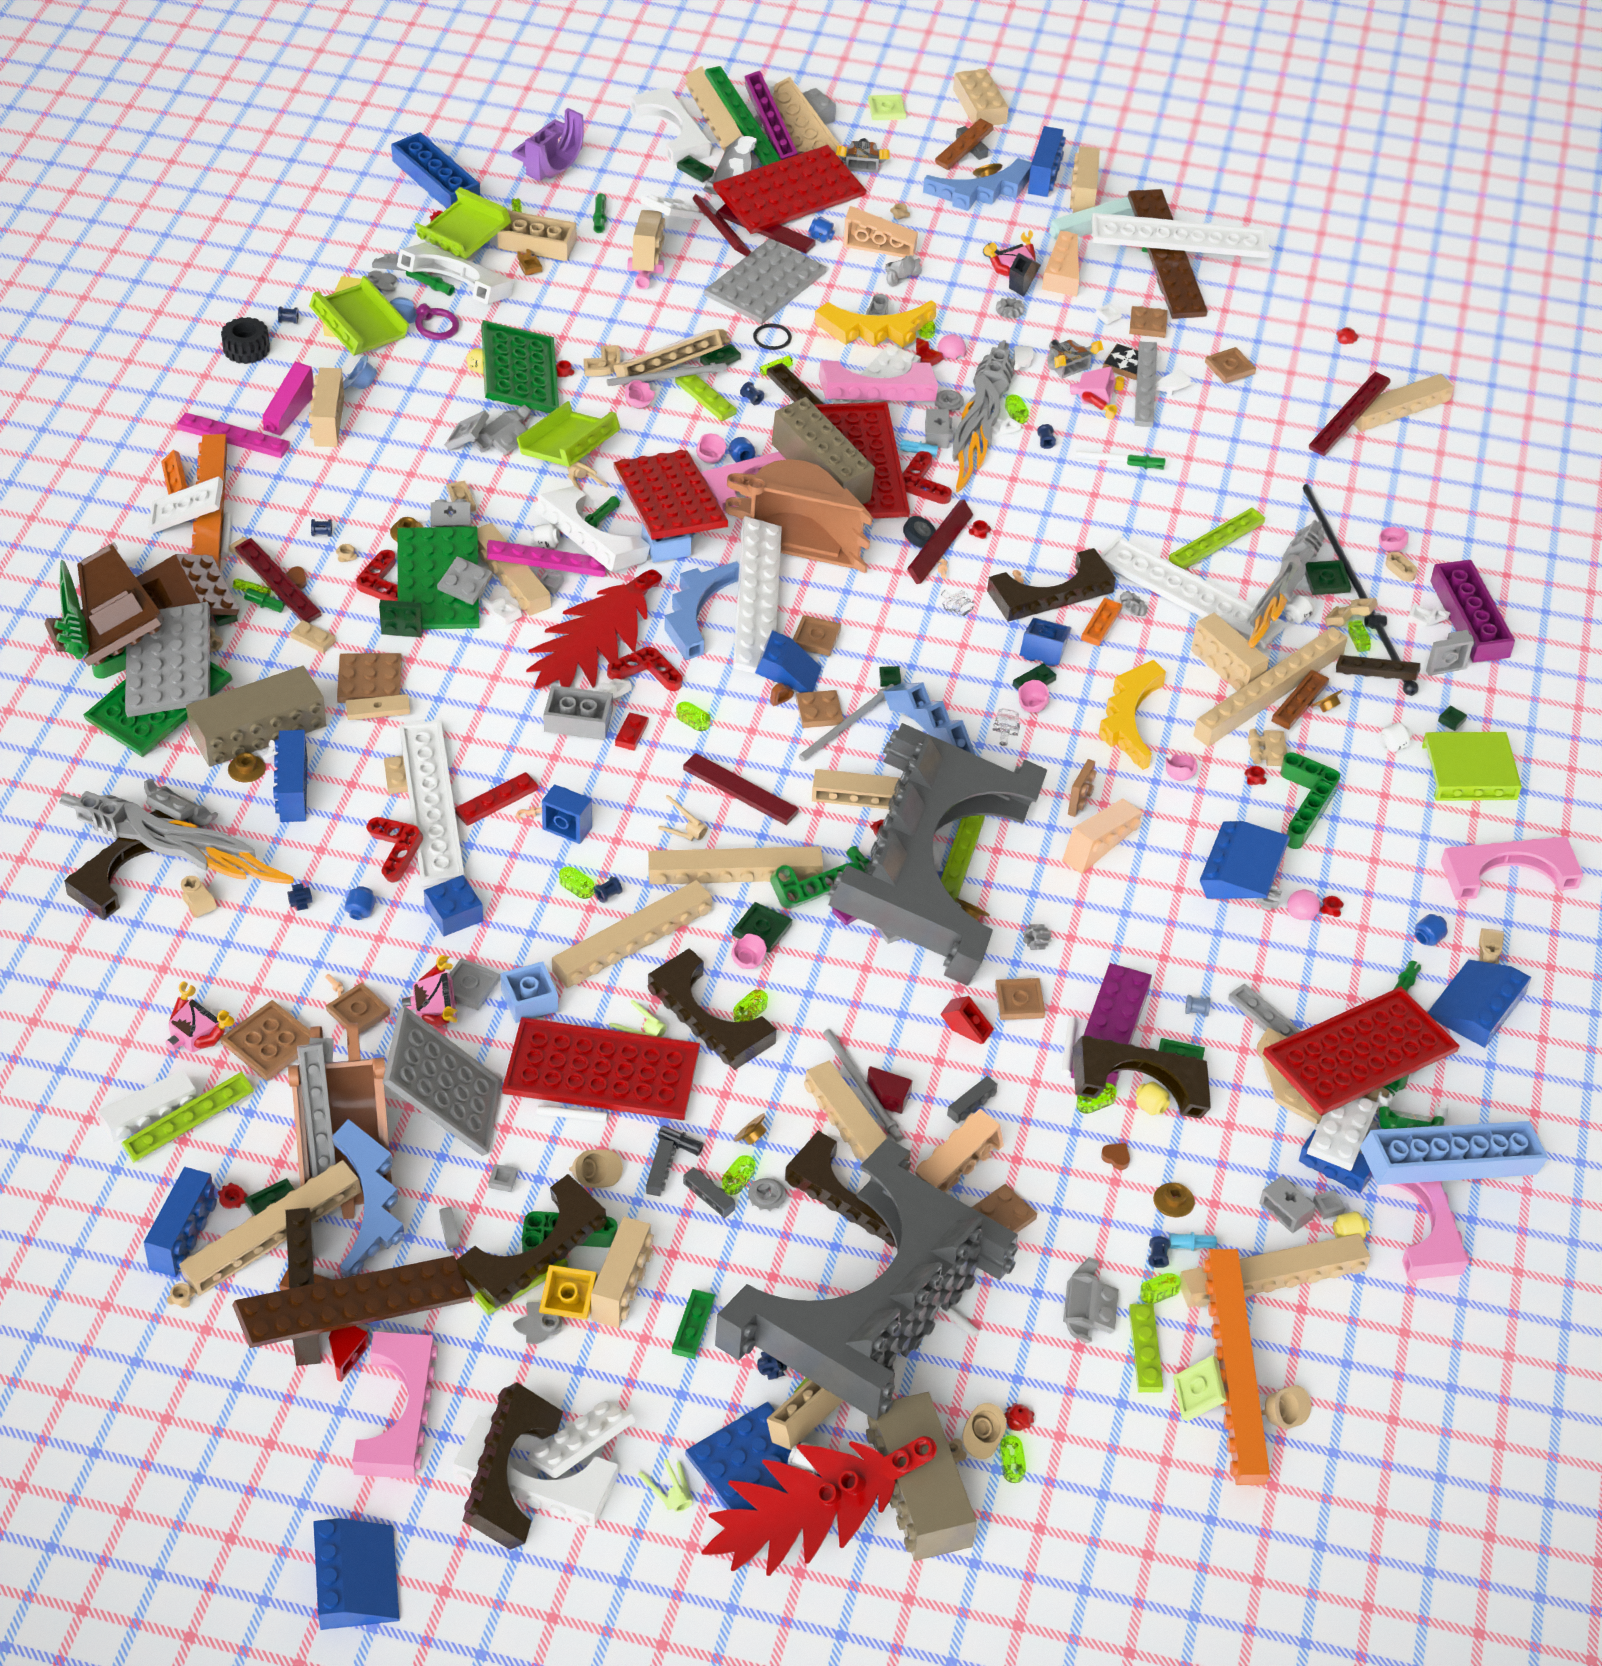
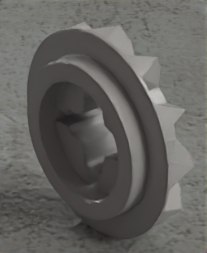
(1014, 310)
(956, 400)
(1133, 604)
(760, 1188)

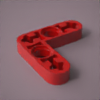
(942, 493)
(371, 582)
(649, 659)
(401, 842)

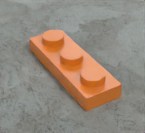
(173, 472)
(1101, 622)

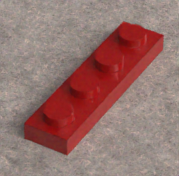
(496, 798)

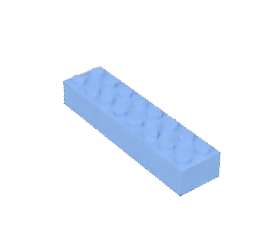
(1453, 1152)

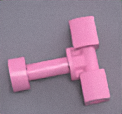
(642, 279)

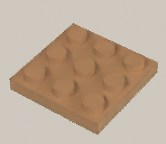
(368, 675)
(267, 1040)

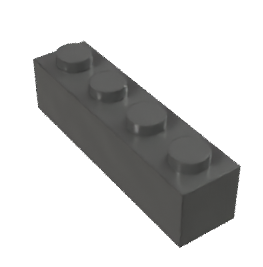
(980, 151)
(972, 1099)
(660, 1166)
(709, 1192)

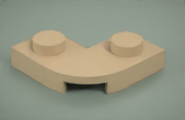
(602, 366)
(1340, 616)

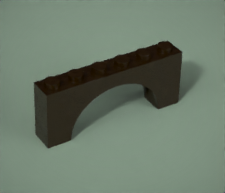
(1022, 600)
(92, 881)
(732, 1041)
(1181, 1075)
(814, 1175)
(301, 1273)
(503, 1276)
(490, 1501)

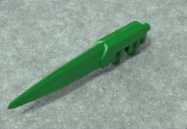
(73, 622)

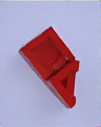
(927, 355)

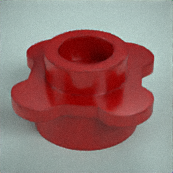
(564, 369)
(980, 529)
(1255, 775)
(1332, 906)

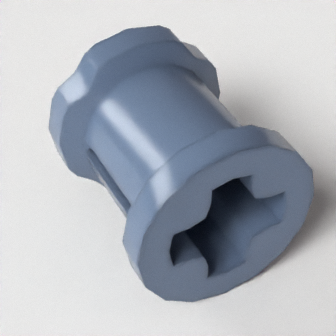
(1197, 1005)

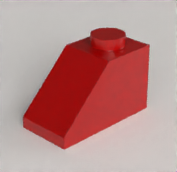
(967, 1019)
(346, 1348)

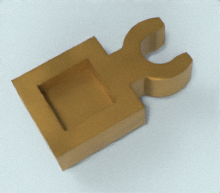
(528, 263)

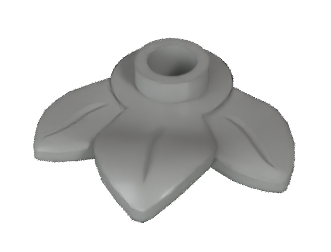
(382, 280)
(535, 1324)

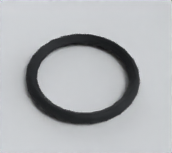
(772, 347)

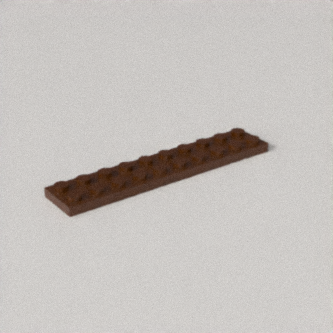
(1171, 266)
(351, 1301)

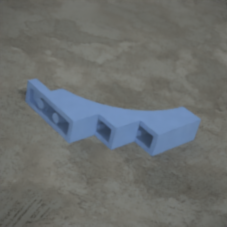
(930, 715)

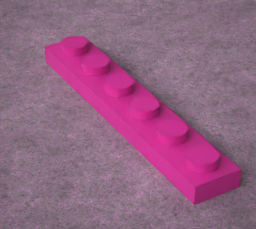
(234, 435)
(544, 558)

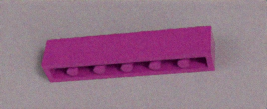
(769, 115)

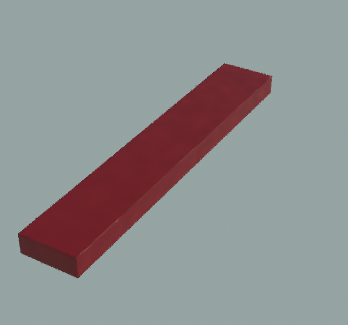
(722, 226)
(778, 233)
(1349, 413)
(940, 541)
(278, 581)
(740, 789)

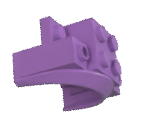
(543, 153)

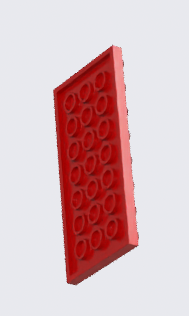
(789, 189)
(872, 434)
(670, 494)
(1360, 1050)
(601, 1068)

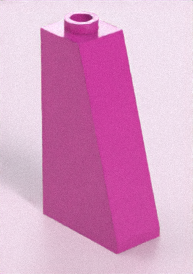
(289, 399)

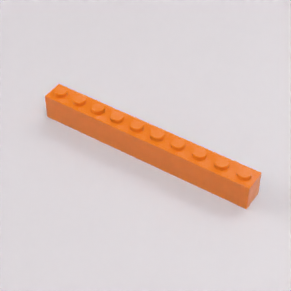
(210, 526)
(1237, 1367)

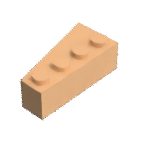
(877, 234)
(1063, 266)
(1101, 834)
(961, 1151)

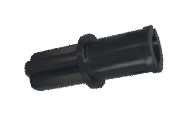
(681, 1140)

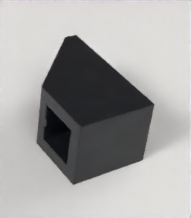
(1022, 274)

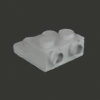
(1450, 654)

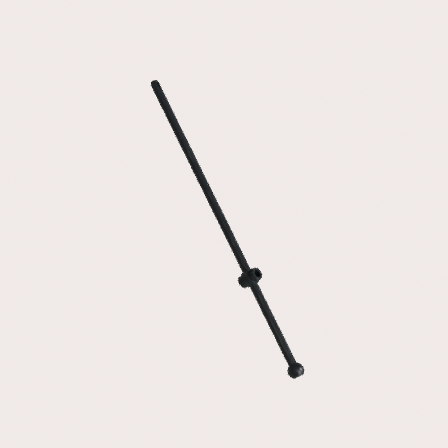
(1374, 620)

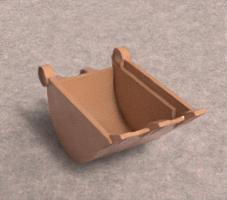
(814, 510)
(353, 1094)

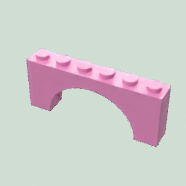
(841, 383)
(717, 477)
(1548, 856)
(1442, 1250)
(397, 1449)

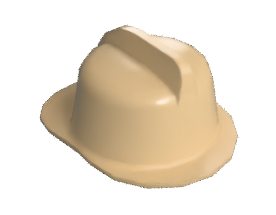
(597, 1168)
(1288, 1407)
(984, 1430)

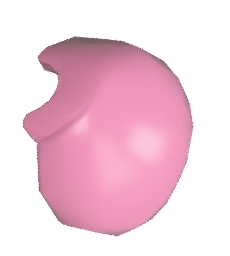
(952, 346)
(639, 394)
(711, 448)
(1393, 539)
(1033, 696)
(1181, 767)
(1304, 904)
(749, 951)

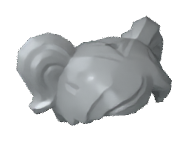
(902, 269)

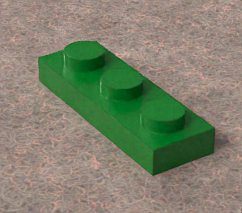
(693, 1324)

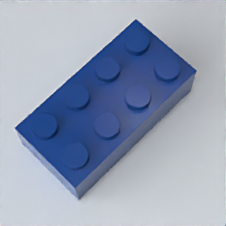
(1046, 161)
(291, 776)
(180, 1221)

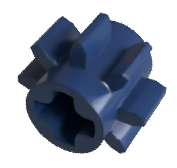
(299, 897)
(770, 1366)

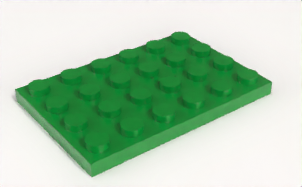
(519, 367)
(423, 560)
(144, 731)

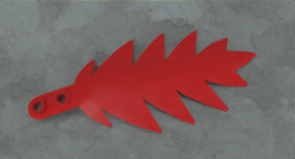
(595, 630)
(811, 1502)

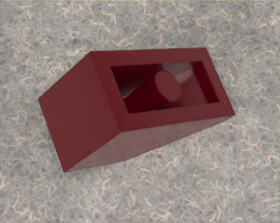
(890, 1089)

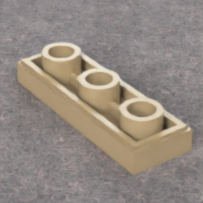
(377, 707)

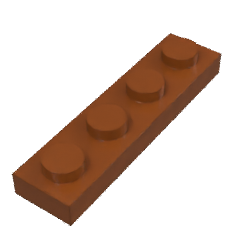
(964, 144)
(1300, 699)

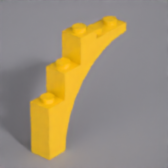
(872, 328)
(1120, 725)

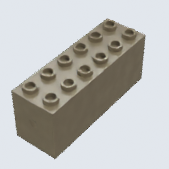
(807, 435)
(255, 714)
(931, 1498)

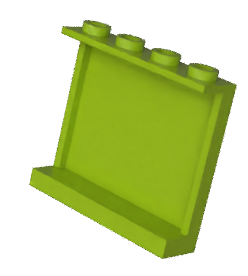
(465, 224)
(360, 317)
(566, 435)
(1472, 766)

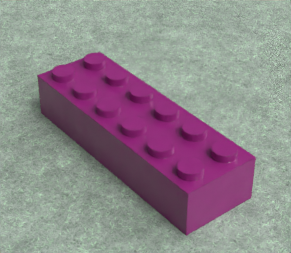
(1472, 609)
(1118, 1008)

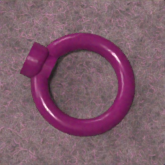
(425, 312)

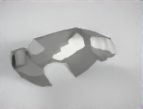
(734, 161)

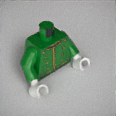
(1396, 1119)

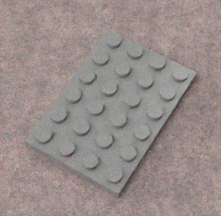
(765, 281)
(170, 665)
(442, 1081)

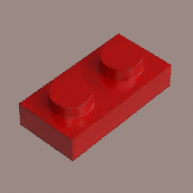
(631, 731)

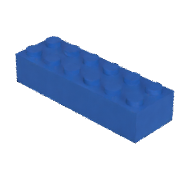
(432, 168)

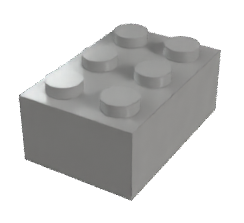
(578, 712)

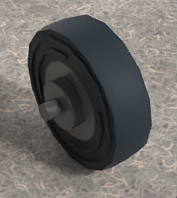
(918, 530)

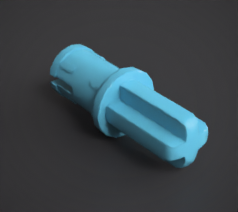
(915, 447)
(1192, 1241)

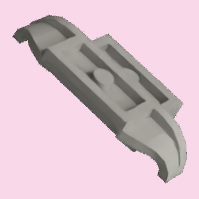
(503, 431)
(176, 806)
(1089, 1302)

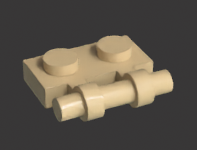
(1274, 747)

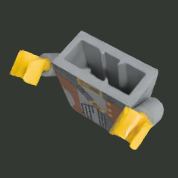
(863, 156)
(1070, 357)

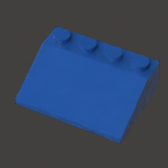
(1243, 861)
(1480, 1000)
(355, 1573)

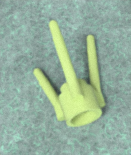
(652, 1026)
(679, 1496)

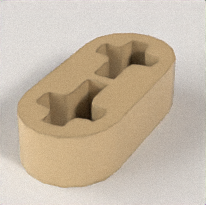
(1401, 566)

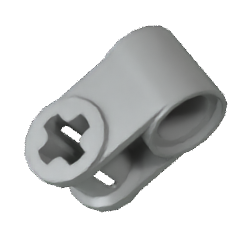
(878, 305)

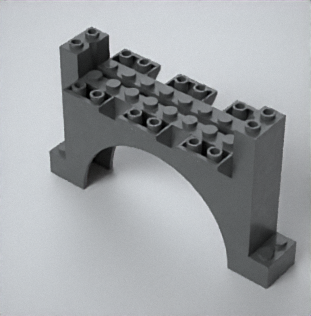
(901, 881)
(855, 1338)

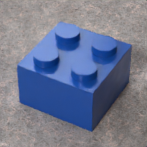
(567, 814)
(453, 905)

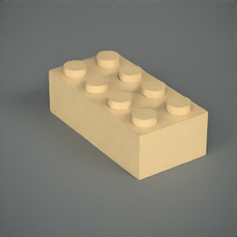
(980, 96)
(1084, 178)
(539, 234)
(648, 240)
(327, 407)
(1227, 652)
(621, 1272)

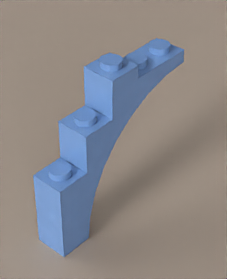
(984, 189)
(695, 591)
(378, 1225)

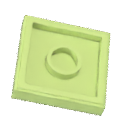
(886, 107)
(1199, 1388)

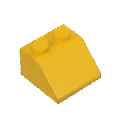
(568, 1292)

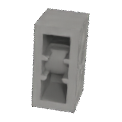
(938, 427)
(440, 509)
(1287, 1204)

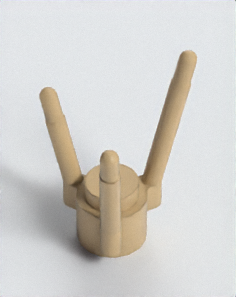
(580, 470)
(694, 827)

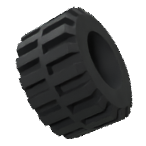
(245, 340)

